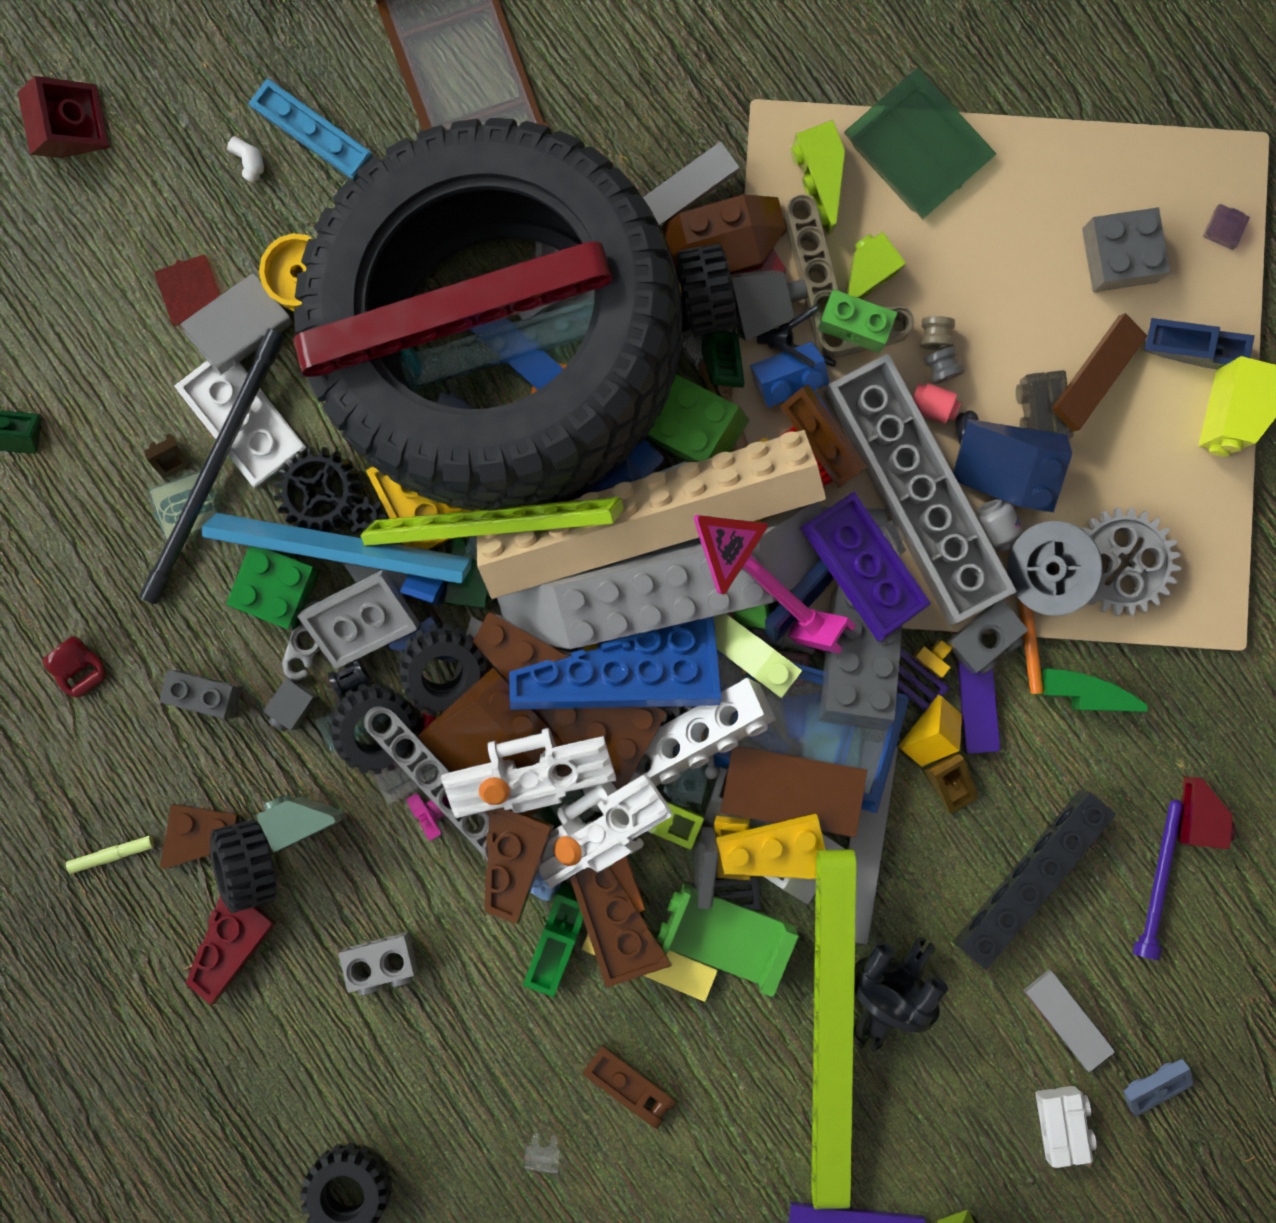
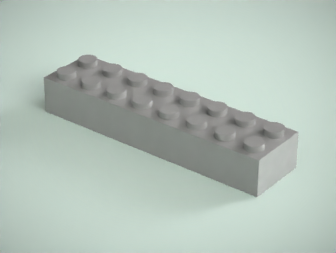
(919, 490)

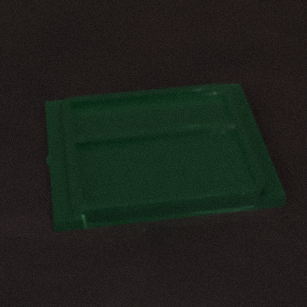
(919, 144)

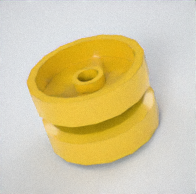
(281, 267)

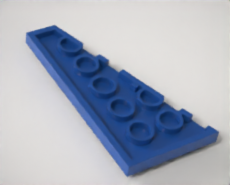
(634, 671)

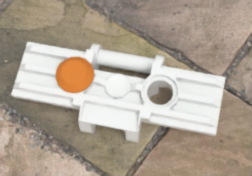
(529, 787)
(608, 838)

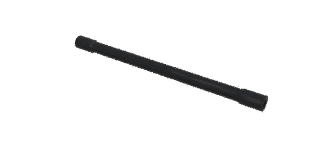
(160, 574)

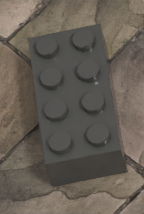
(863, 677)

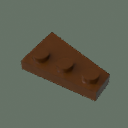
(514, 856)

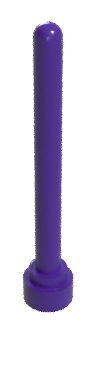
(1148, 943)

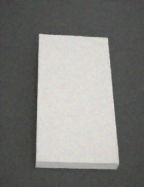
(264, 436)

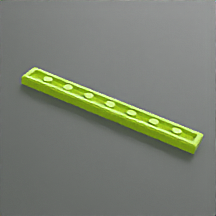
(494, 521)

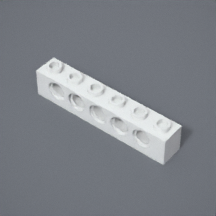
(753, 718)

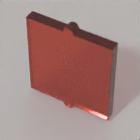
(186, 287)

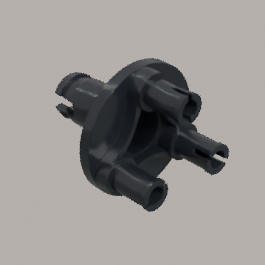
(895, 993)

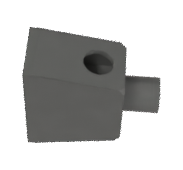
(764, 301)

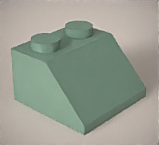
(295, 819)

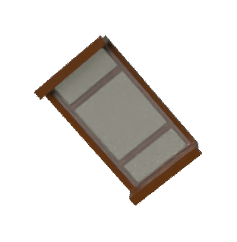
(458, 61)

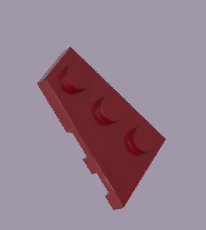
(226, 949)

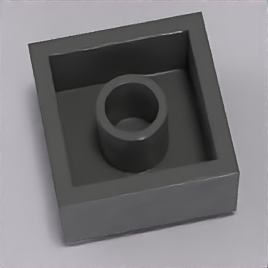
(1126, 249)

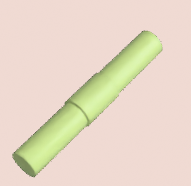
(110, 854)

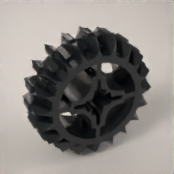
(293, 478)

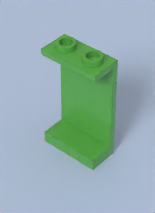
(729, 938)

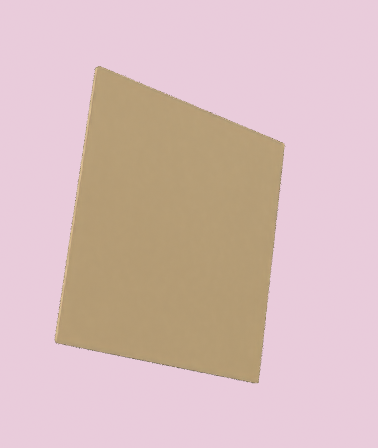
(1017, 281)

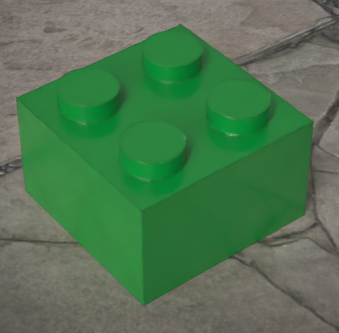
(272, 587)

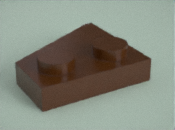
(190, 833)

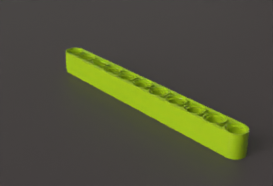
(833, 1028)

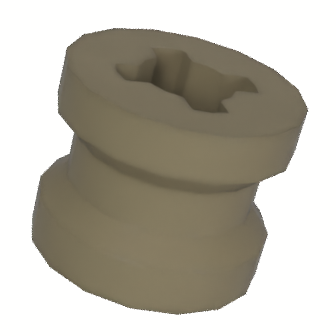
(937, 332)

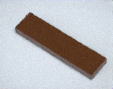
(1099, 372)

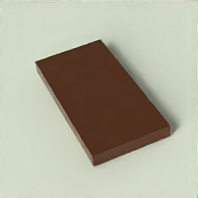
(790, 787)

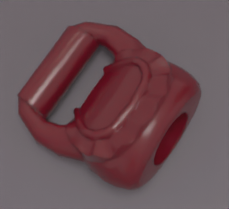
(70, 659)

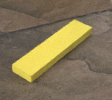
(684, 975)

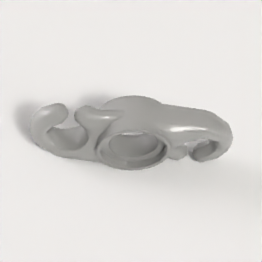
(295, 652)

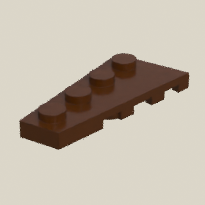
(616, 928)

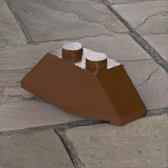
(742, 225)

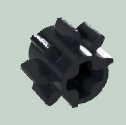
(358, 511)

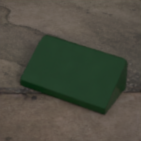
(19, 431)

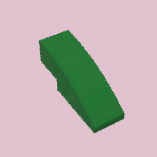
(1089, 692)
(555, 943)

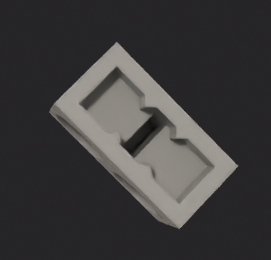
(376, 954)

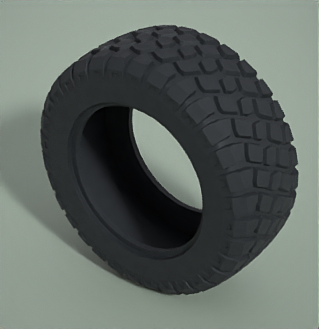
(469, 190)

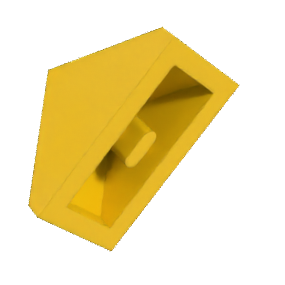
(934, 734)

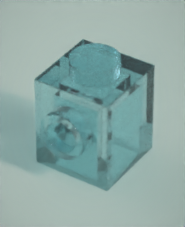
(688, 787)

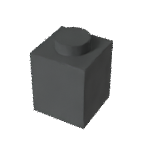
(290, 705)

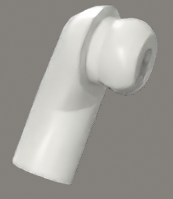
(251, 158)

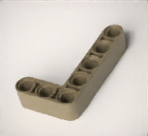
(820, 261)

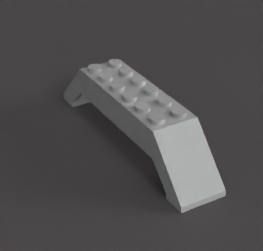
(658, 588)

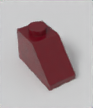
(1204, 817)

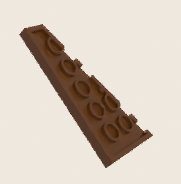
(625, 729)

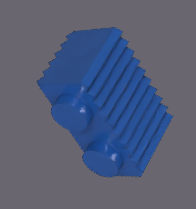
(783, 375)

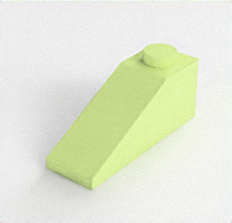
(754, 655)

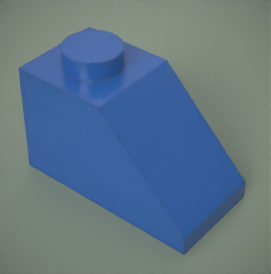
(425, 589)

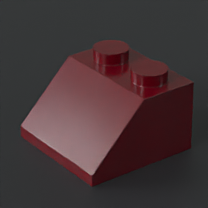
(62, 117)

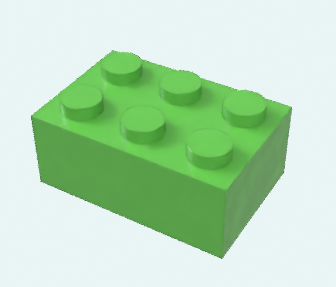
(696, 423)

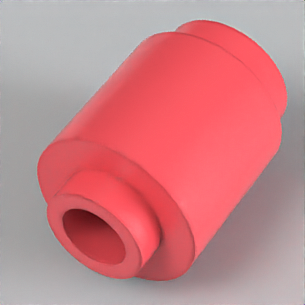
(936, 403)

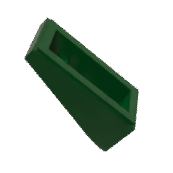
(723, 351)

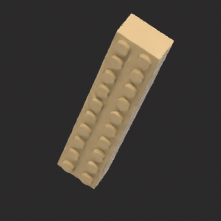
(658, 513)

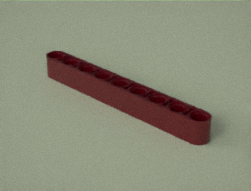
(452, 309)

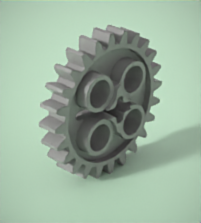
(1147, 581)

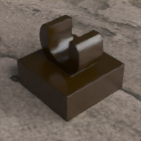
(167, 456)

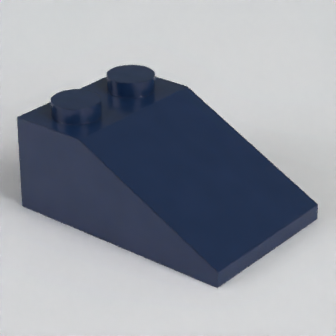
(1013, 463)

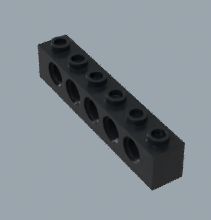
(1034, 878)

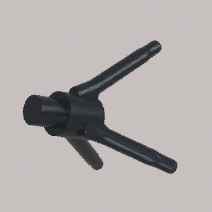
(783, 338)

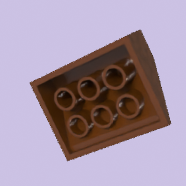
(482, 716)

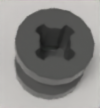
(944, 365)

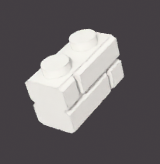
(1065, 1126)

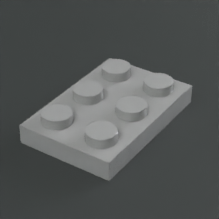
(359, 619)

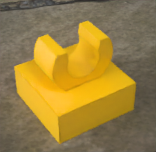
(933, 658)

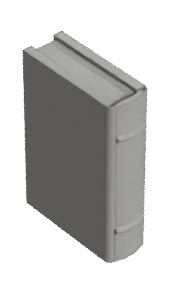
(235, 324)

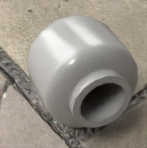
(999, 524)

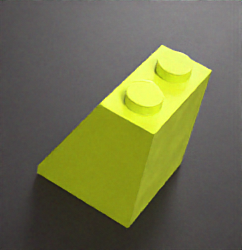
(1239, 406)

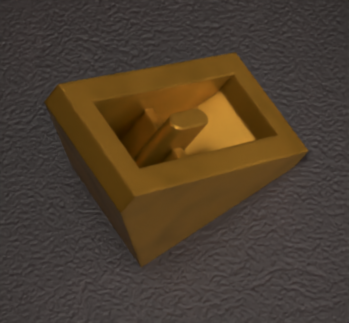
(952, 782)

